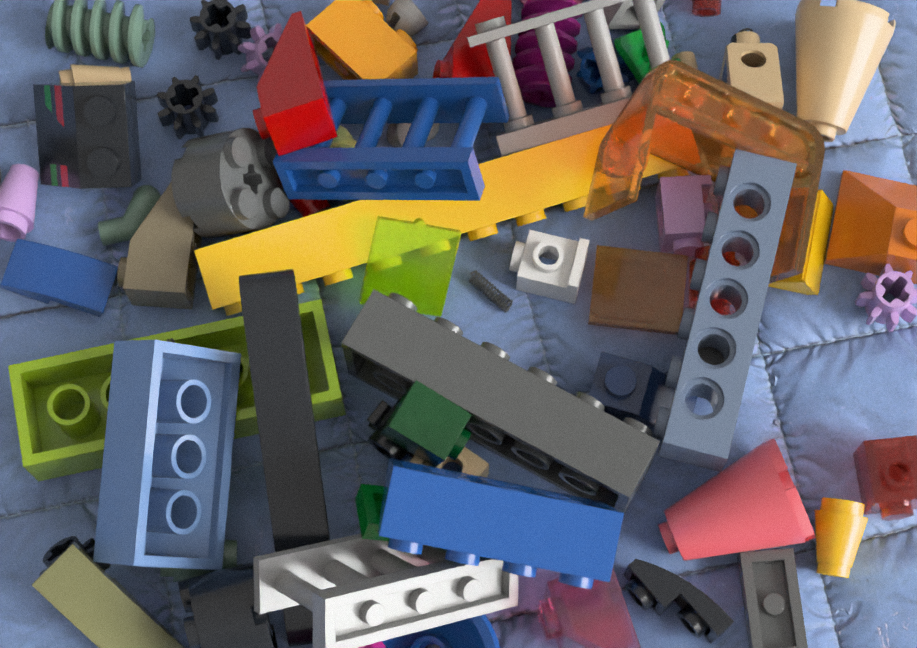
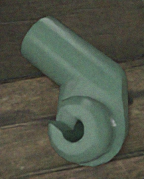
(123, 228)

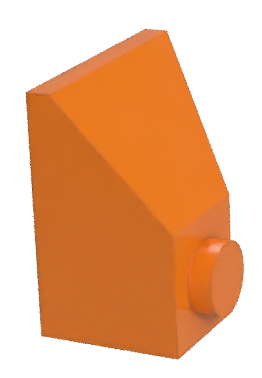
(874, 225)

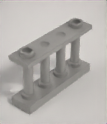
(569, 114)
(377, 593)

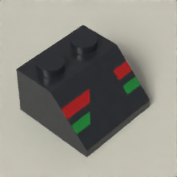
(87, 134)

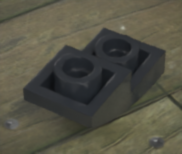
(660, 589)

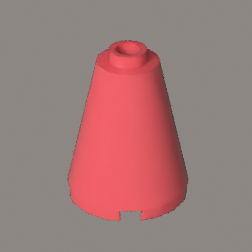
(739, 510)

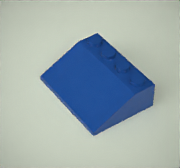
(500, 522)

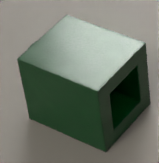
(428, 425)

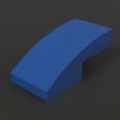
(59, 276)

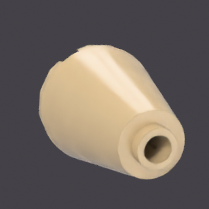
(837, 60)

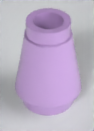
(18, 202)

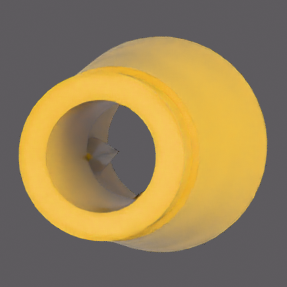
(838, 535)

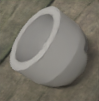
(405, 16)

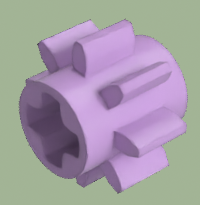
(254, 50)
(878, 308)

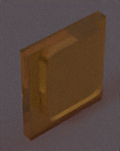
(638, 290)

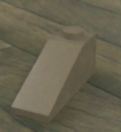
(161, 258)

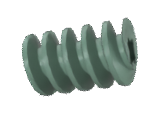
(100, 32)

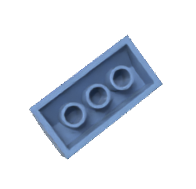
(167, 455)

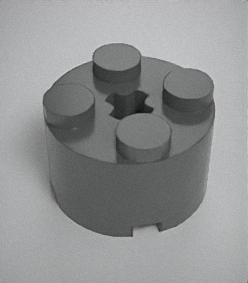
(229, 183)

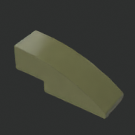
(100, 604)

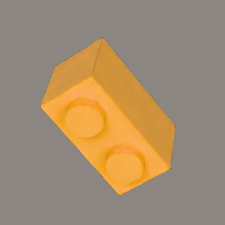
(361, 44)

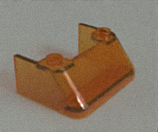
(698, 126)

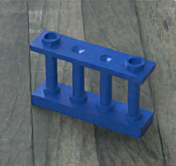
(403, 171)

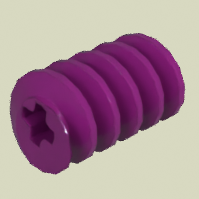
(528, 60)

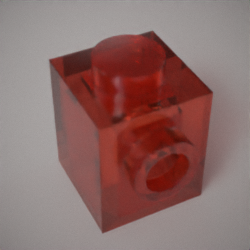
(888, 476)

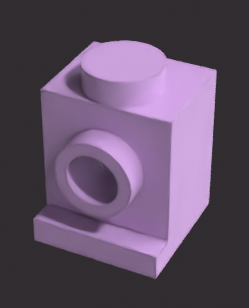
(682, 212)

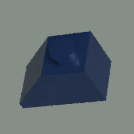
(632, 389)

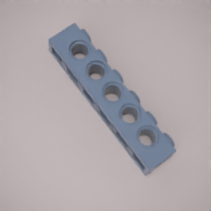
(766, 187)

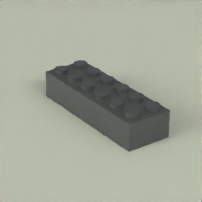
(511, 408)

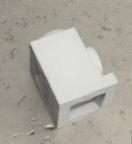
(556, 280)

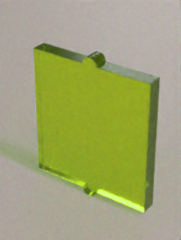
(412, 262)

